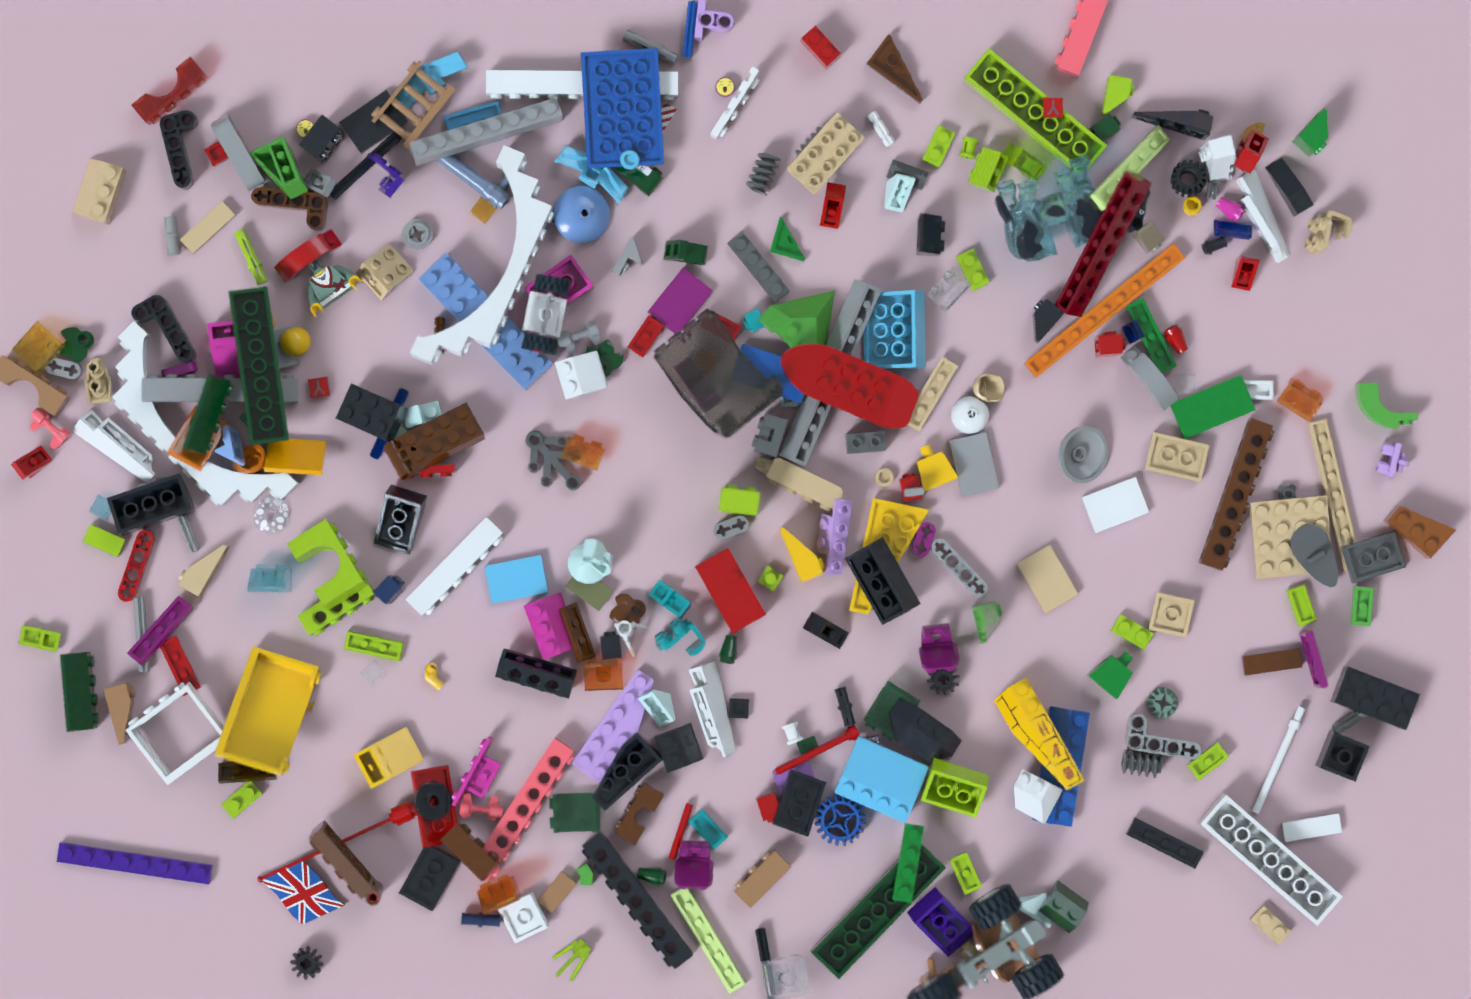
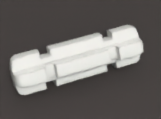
(880, 128)

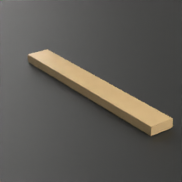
(1332, 485)

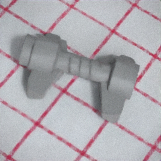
(567, 339)

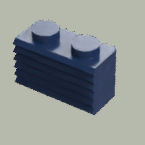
(389, 589)

